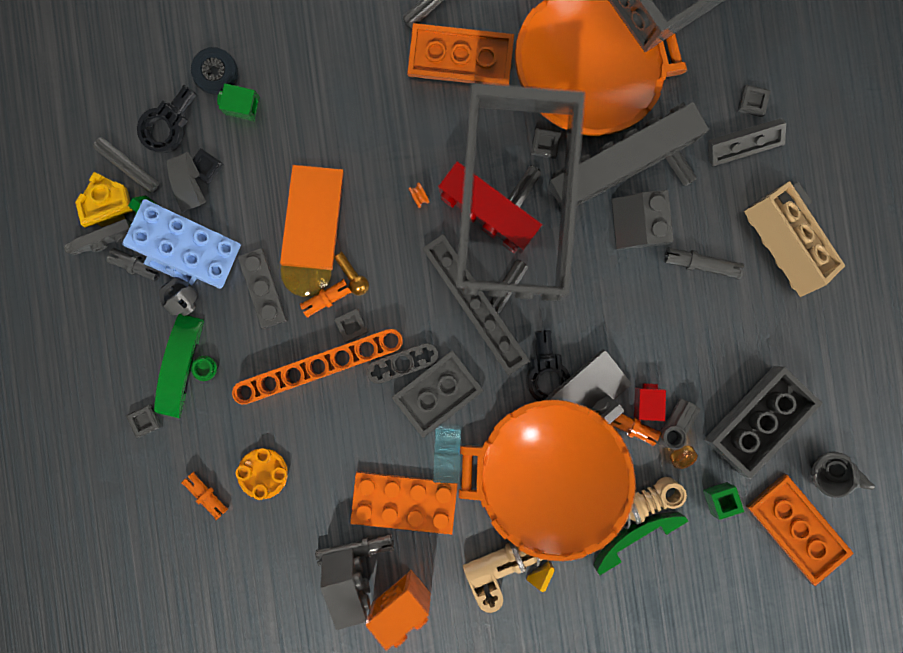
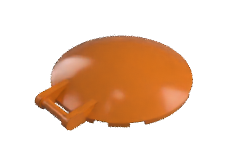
(593, 52)
(553, 479)

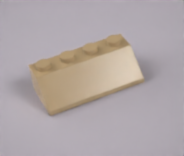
(795, 240)

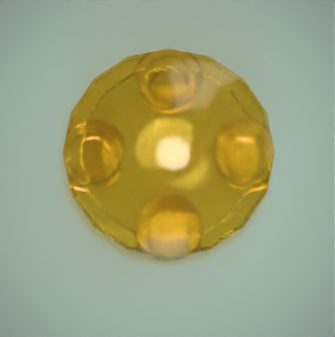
(305, 281)

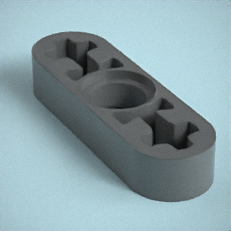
(387, 375)

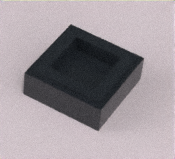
(206, 165)

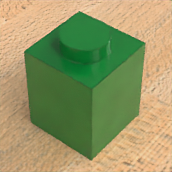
(238, 102)
(723, 500)

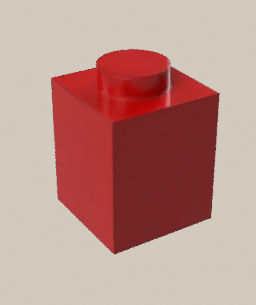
(650, 403)

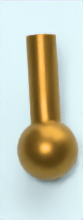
(358, 284)

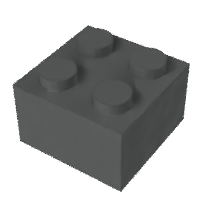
(345, 588)

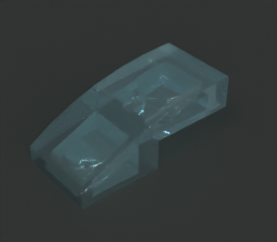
(447, 455)

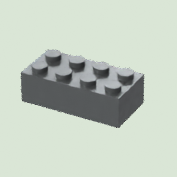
(763, 421)

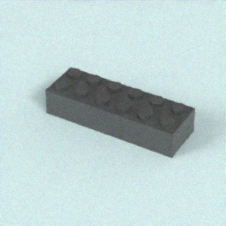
(634, 152)

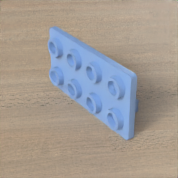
(180, 246)

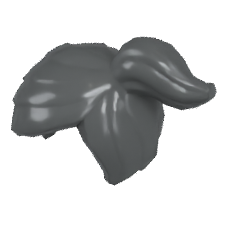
(837, 475)

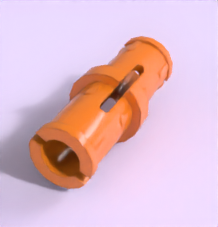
(325, 298)
(635, 428)
(204, 496)

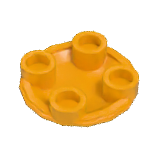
(262, 473)

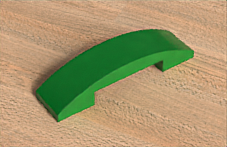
(176, 365)
(665, 521)

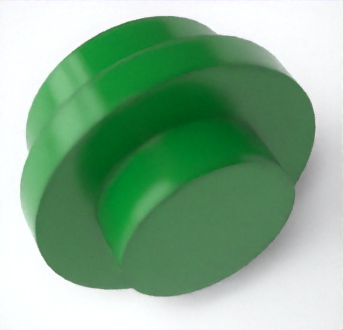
(204, 368)

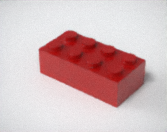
(491, 209)

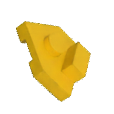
(102, 202)

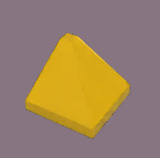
(541, 576)

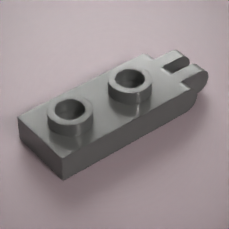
(99, 239)

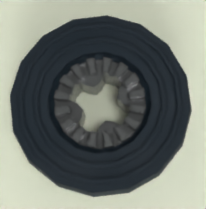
(213, 57)

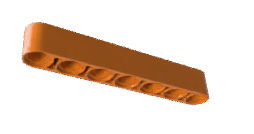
(305, 366)

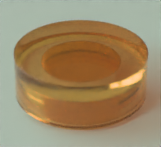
(683, 457)

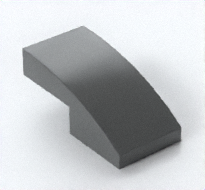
(183, 183)

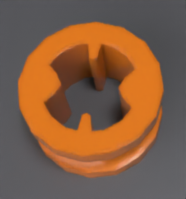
(418, 195)

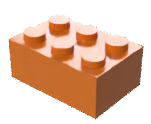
(399, 611)

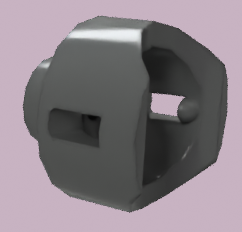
(182, 301)

